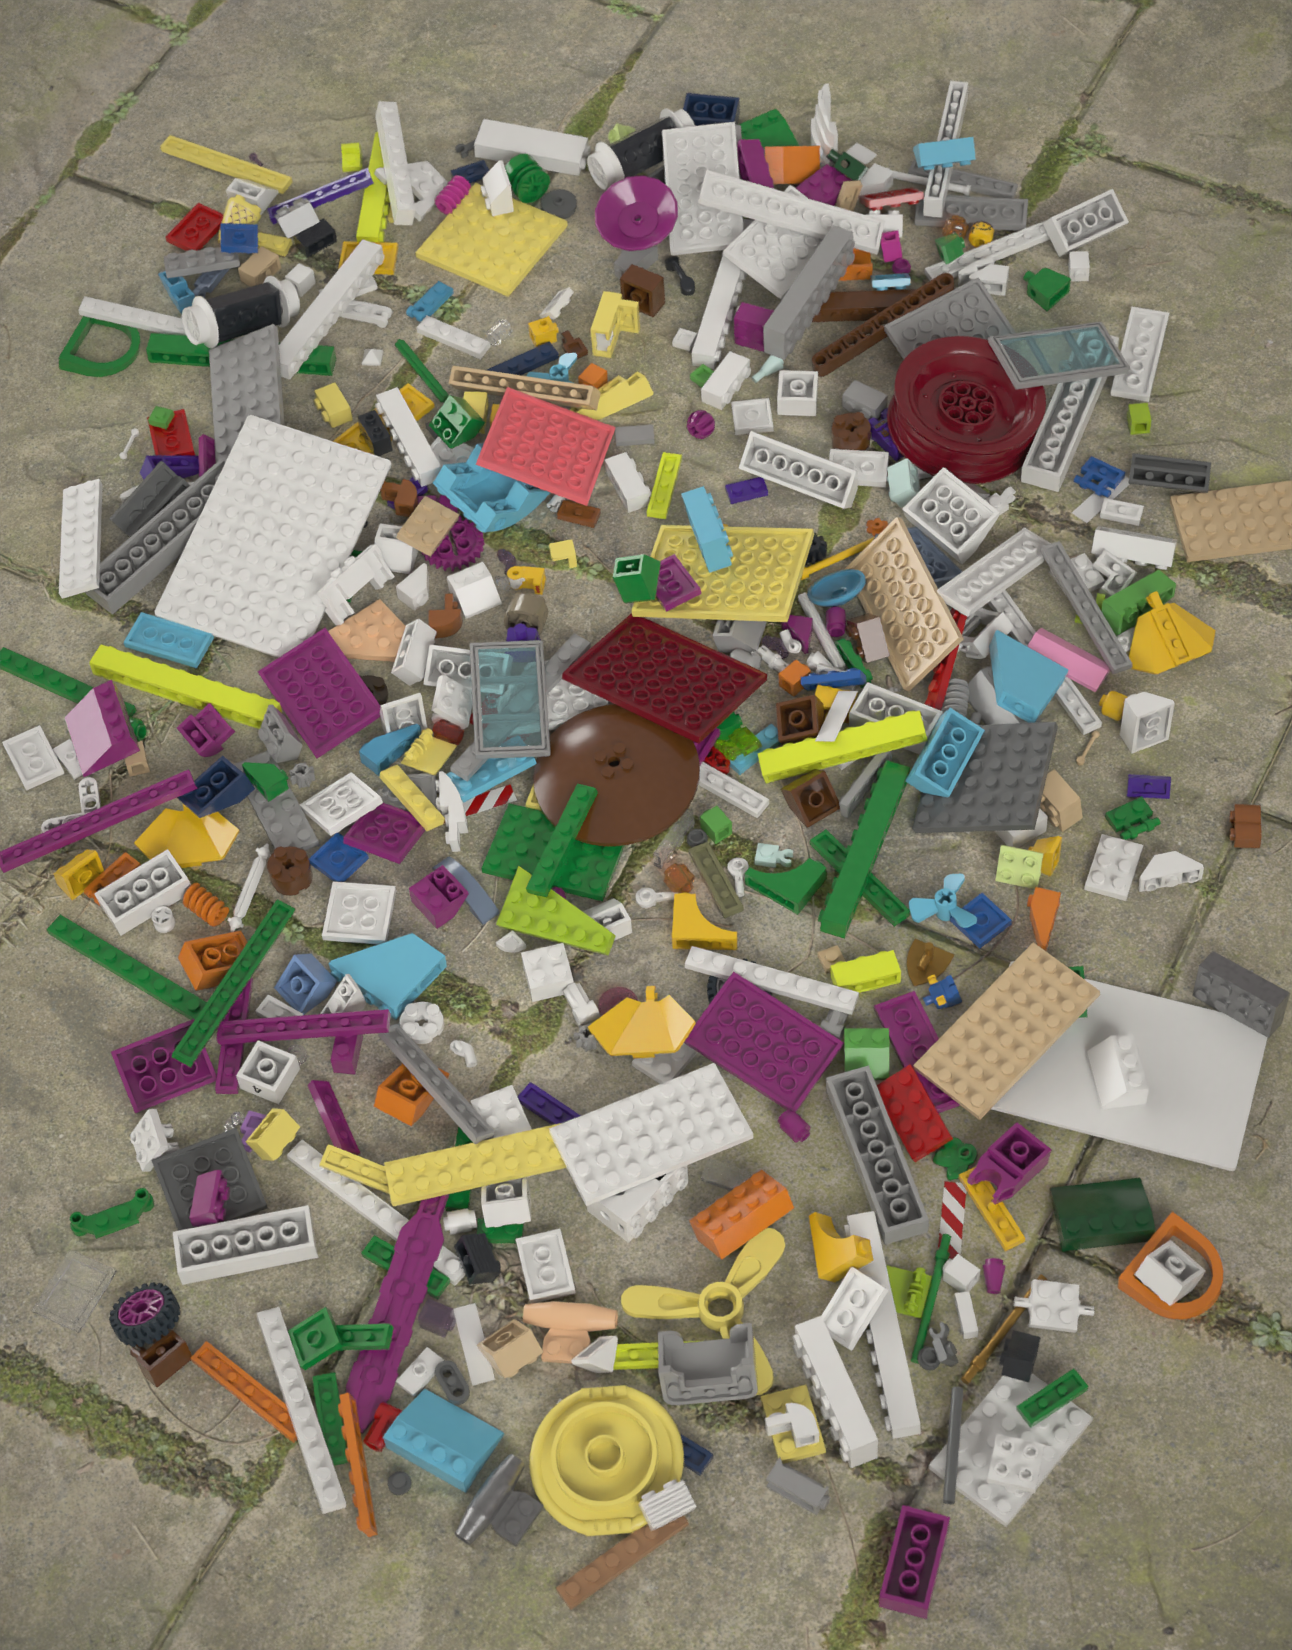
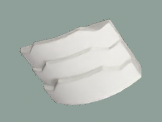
(822, 129)

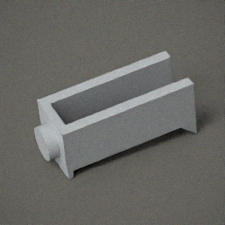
(798, 1488)

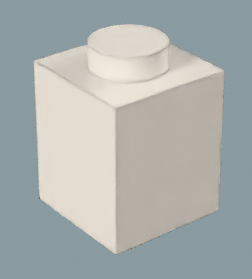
(1079, 266)
(301, 278)
(960, 1274)

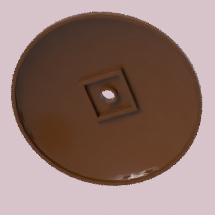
(633, 799)

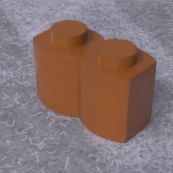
(1246, 826)

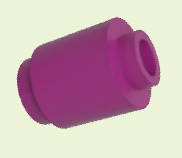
(836, 621)
(794, 1126)

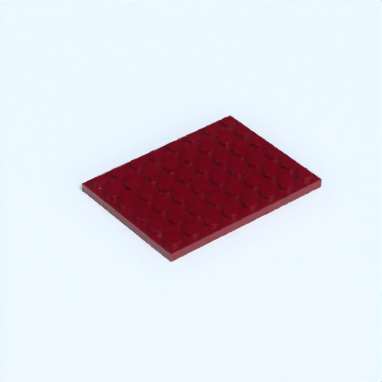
(665, 677)

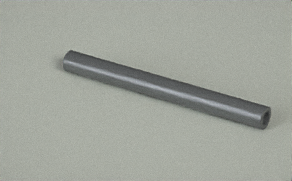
(953, 1445)

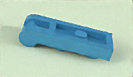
(430, 301)

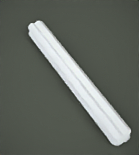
(821, 632)

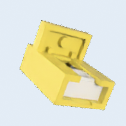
(611, 318)

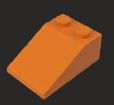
(792, 163)
(210, 958)
(403, 1096)

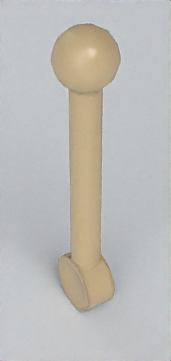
(1080, 760)

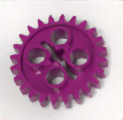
(468, 544)

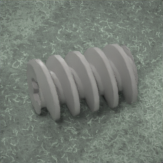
(957, 696)

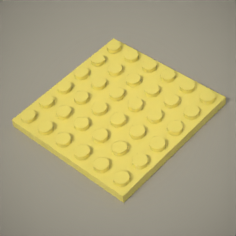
(488, 247)

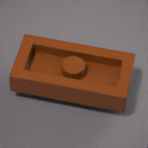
(578, 514)

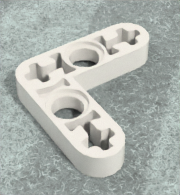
(84, 799)

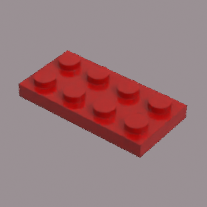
(913, 1113)

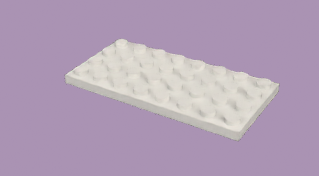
(686, 159)
(650, 1134)

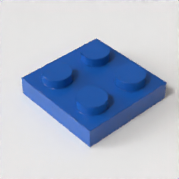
(239, 238)
(338, 859)
(989, 924)

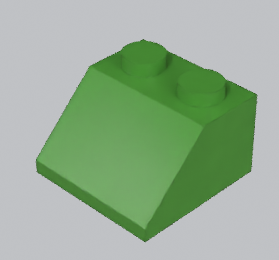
(867, 1048)

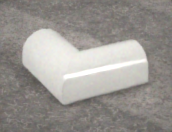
(1118, 573)

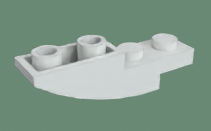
(452, 809)

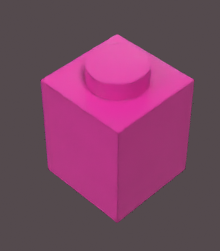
(891, 246)

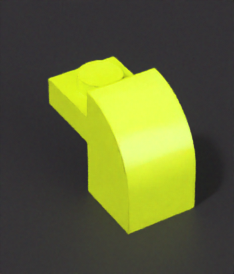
(351, 157)

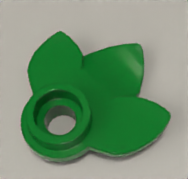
(952, 1157)

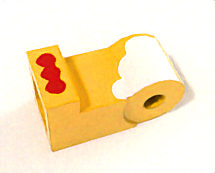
(527, 578)

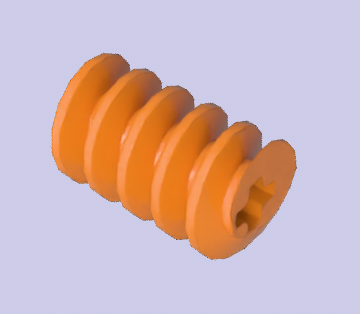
(205, 905)

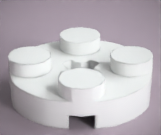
(422, 1010)

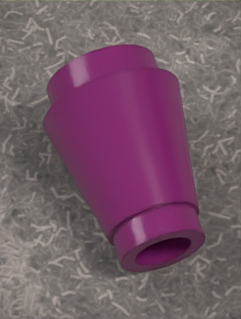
(993, 1275)

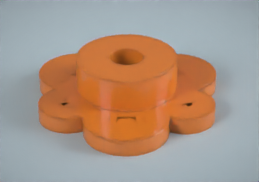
(876, 526)

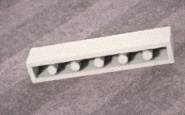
(408, 436)

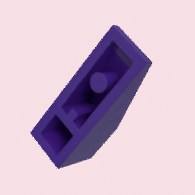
(181, 465)

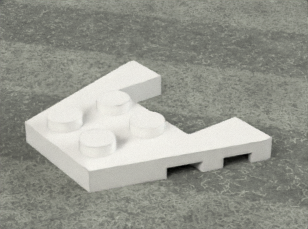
(425, 184)

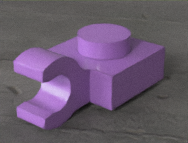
(249, 1125)

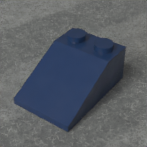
(217, 789)

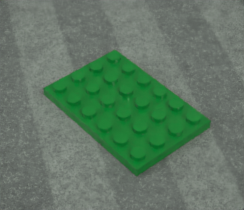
(522, 841)

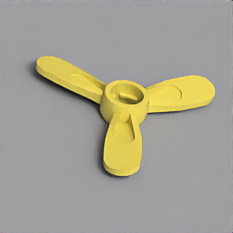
(747, 1272)

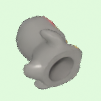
(744, 656)

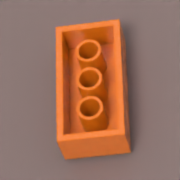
(741, 1214)

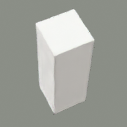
(966, 1315)

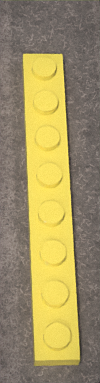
(225, 163)

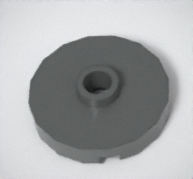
(559, 203)

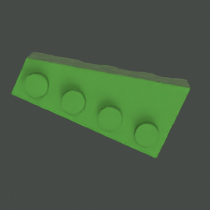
(1130, 603)

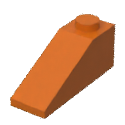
(1043, 912)

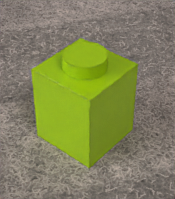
(1139, 418)

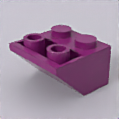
(438, 896)
(209, 1199)

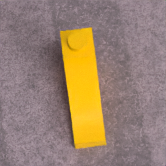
(693, 929)
(836, 1254)

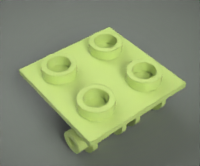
(1019, 867)

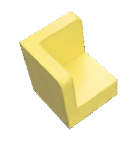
(564, 550)

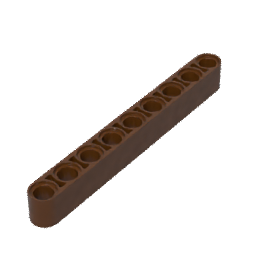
(875, 326)

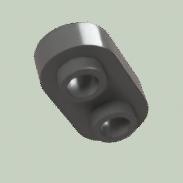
(453, 1383)

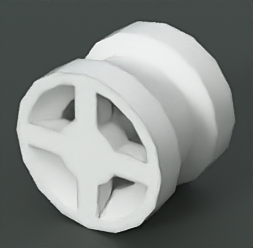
(159, 915)

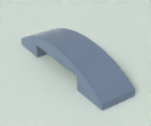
(478, 900)

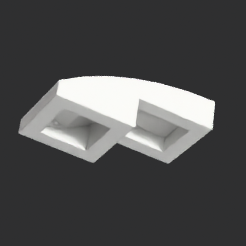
(972, 268)

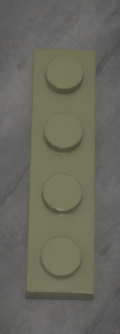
(716, 880)

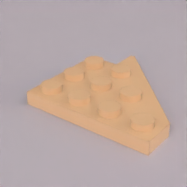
(370, 634)

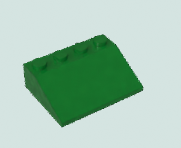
(770, 129)

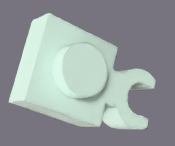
(769, 856)

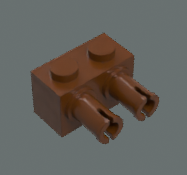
(162, 1358)

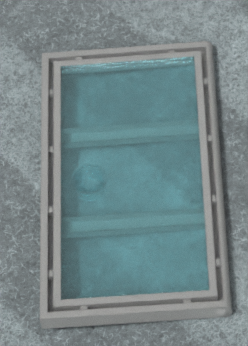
(1058, 355)
(509, 699)

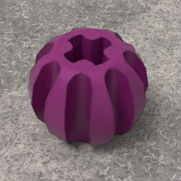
(700, 424)

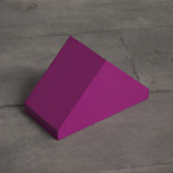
(800, 630)

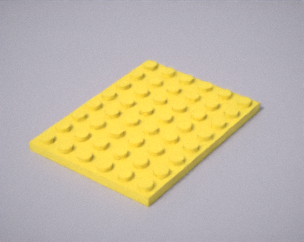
(756, 585)

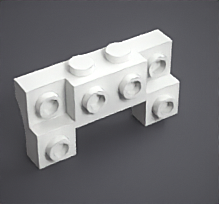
(350, 579)

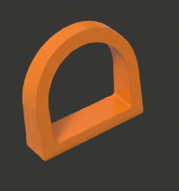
(1185, 1232)

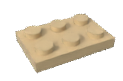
(427, 526)

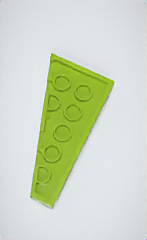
(551, 918)

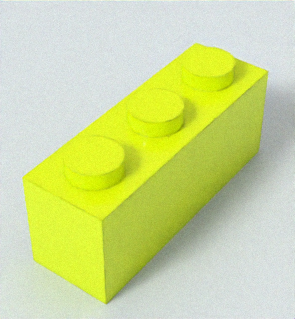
(867, 972)

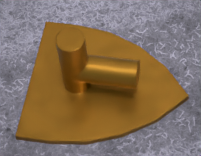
(926, 960)

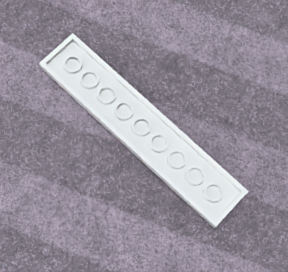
(787, 210)

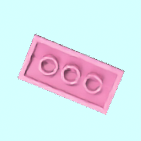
(1082, 666)

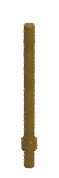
(979, 1362)

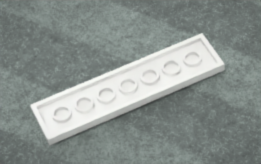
(80, 538)
(994, 572)

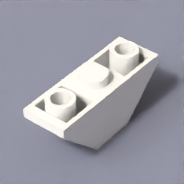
(1170, 870)
(345, 998)

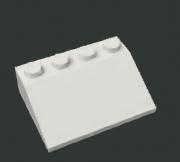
(951, 515)

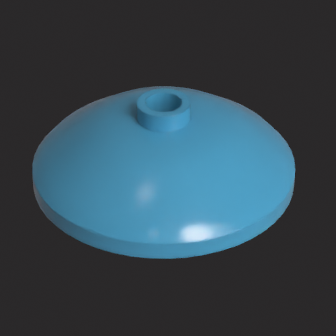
(836, 588)

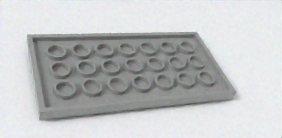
(245, 384)

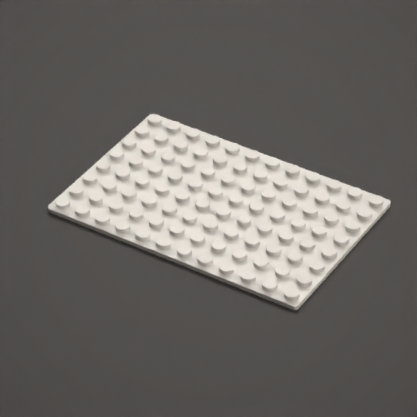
(272, 537)
(1196, 1070)

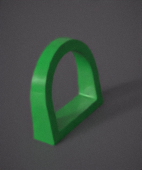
(78, 365)

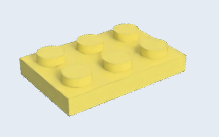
(784, 1441)

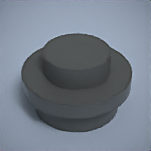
(696, 837)
(928, 1358)
(399, 1483)

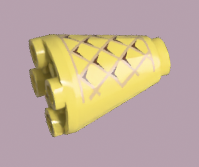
(240, 212)

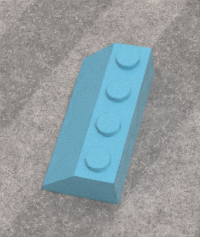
(945, 754)

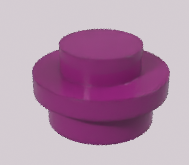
(901, 266)

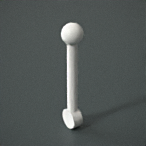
(135, 432)

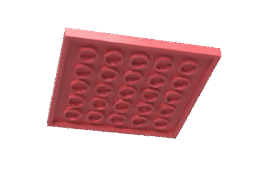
(546, 446)

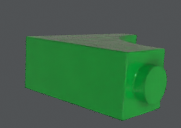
(789, 888)

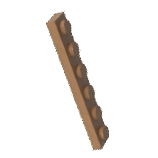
(616, 1561)

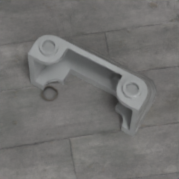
(707, 1368)

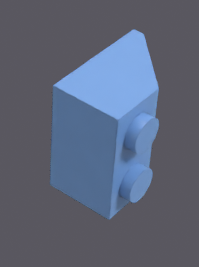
(305, 983)

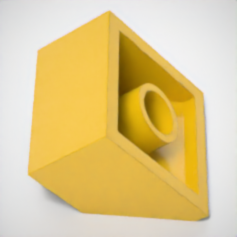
(79, 873)

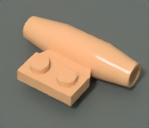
(568, 1326)

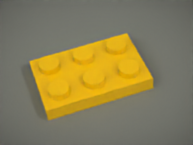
(390, 253)

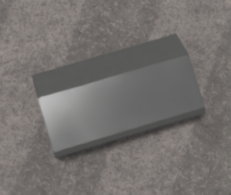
(1170, 473)
(148, 499)

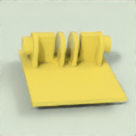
(428, 753)

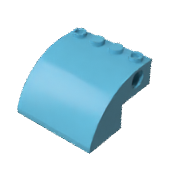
(485, 495)

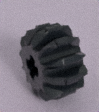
(817, 550)

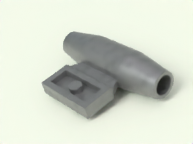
(497, 1504)

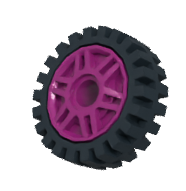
(144, 1314)

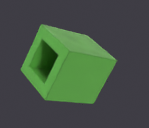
(716, 824)

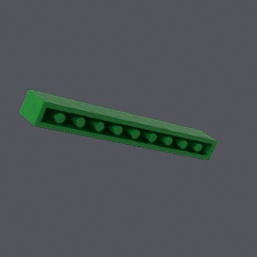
(180, 351)
(864, 850)

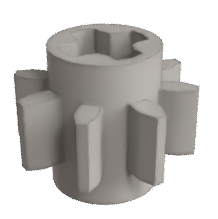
(302, 775)
(582, 1040)

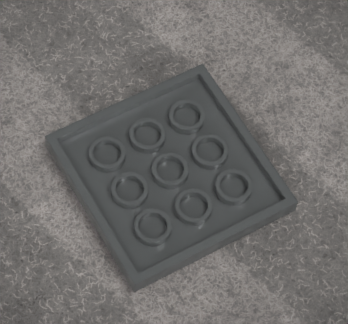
(223, 1152)

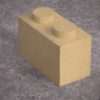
(259, 266)

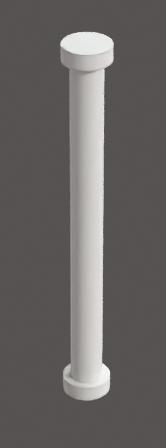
(922, 180)

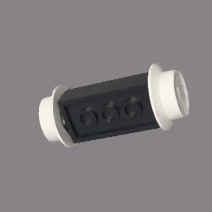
(635, 151)
(240, 312)

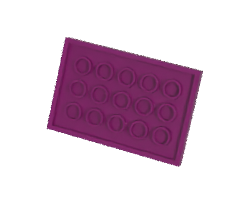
(321, 693)
(763, 1042)

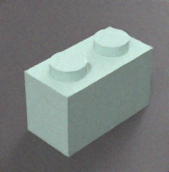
(903, 482)

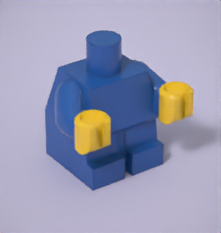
(943, 992)

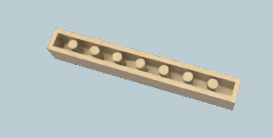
(548, 390)

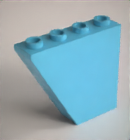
(1023, 677)
(392, 971)

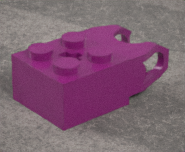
(1011, 1162)

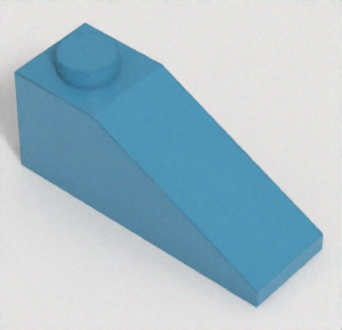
(387, 748)

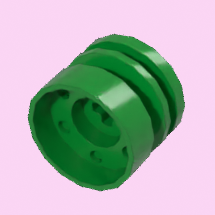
(527, 178)

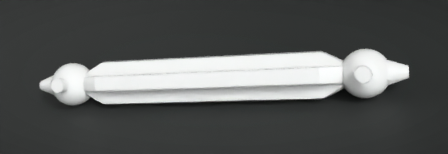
(249, 888)

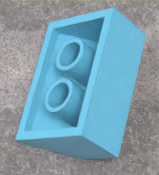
(945, 153)

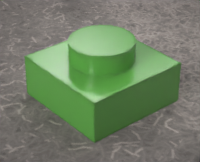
(701, 375)
(161, 417)

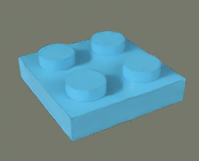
(899, 281)

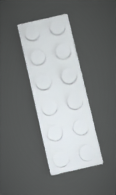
(1142, 352)

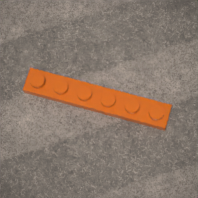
(245, 1388)
(358, 1474)

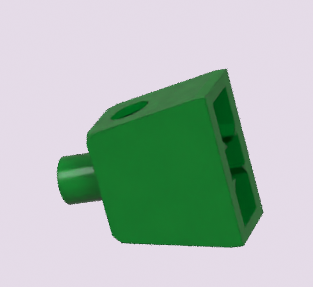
(1046, 287)

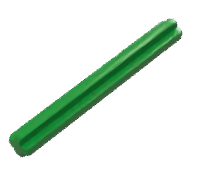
(421, 370)

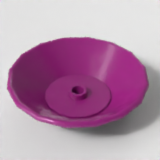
(632, 200)

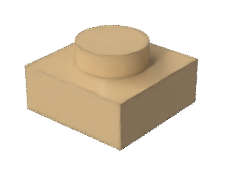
(830, 957)

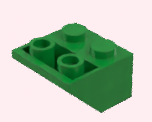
(456, 422)
(636, 577)

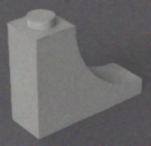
(640, 258)

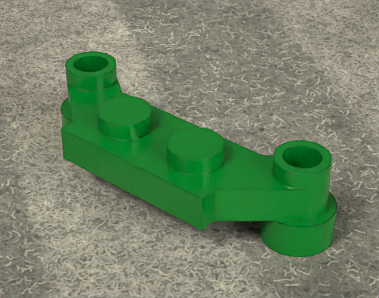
(114, 1218)

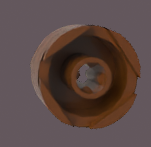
(851, 432)
(289, 870)

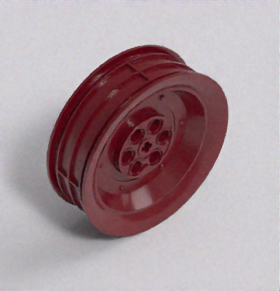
(962, 411)

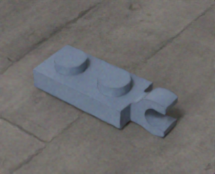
(208, 282)

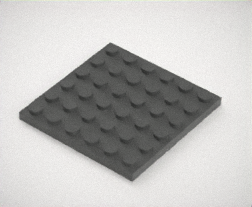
(998, 785)

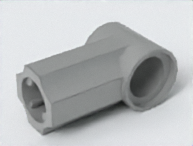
(835, 1023)

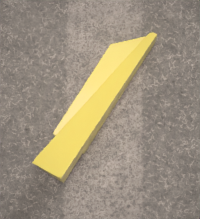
(618, 395)

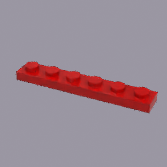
(943, 671)

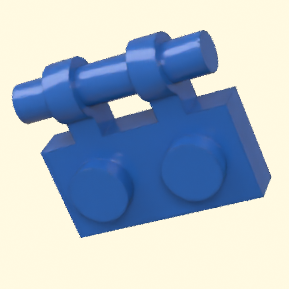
(1101, 472)

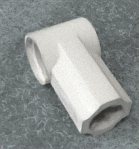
(582, 1008)

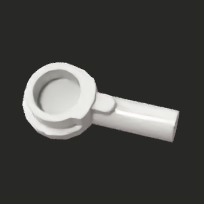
(737, 868)
(648, 897)

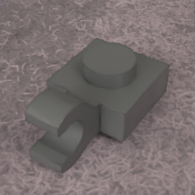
(944, 1349)

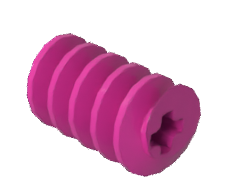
(452, 194)

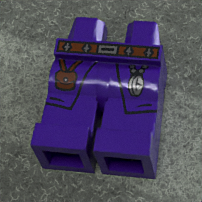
(882, 436)

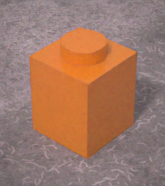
(593, 376)
(791, 677)

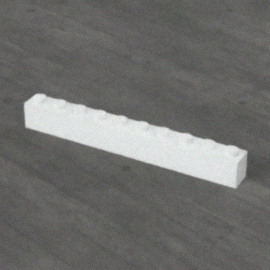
(949, 129)
(328, 306)
(719, 312)
(886, 1338)

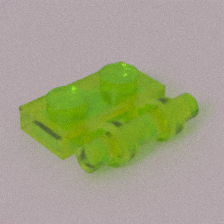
(740, 742)

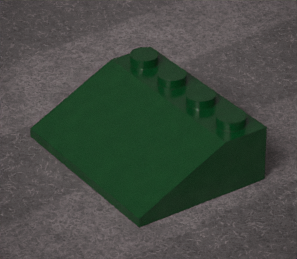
(1102, 1214)

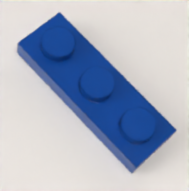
(834, 679)

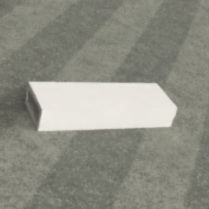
(550, 149)

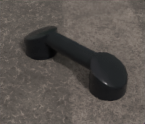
(687, 284)

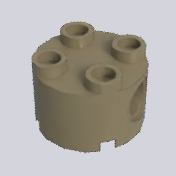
(528, 611)

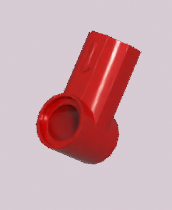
(383, 1420)

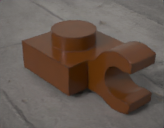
(573, 345)

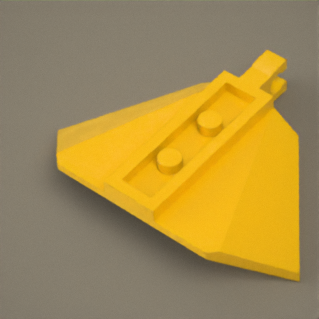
(1168, 637)
(188, 837)
(643, 1027)

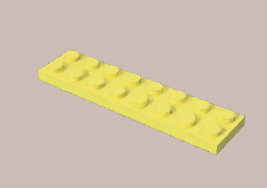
(472, 1166)

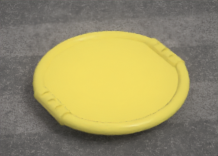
(601, 1456)

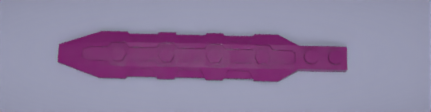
(398, 1304)

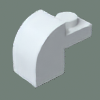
(797, 1420)

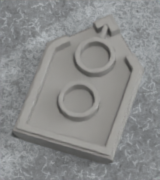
(425, 783)

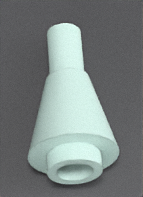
(771, 366)

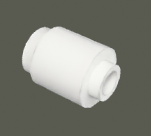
(460, 1221)

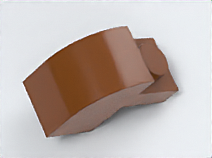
(403, 496)
(446, 621)

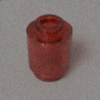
(448, 732)

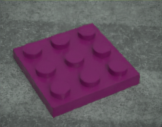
(385, 833)

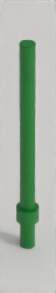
(941, 1258)

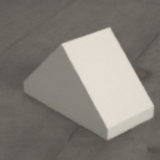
(598, 1356)

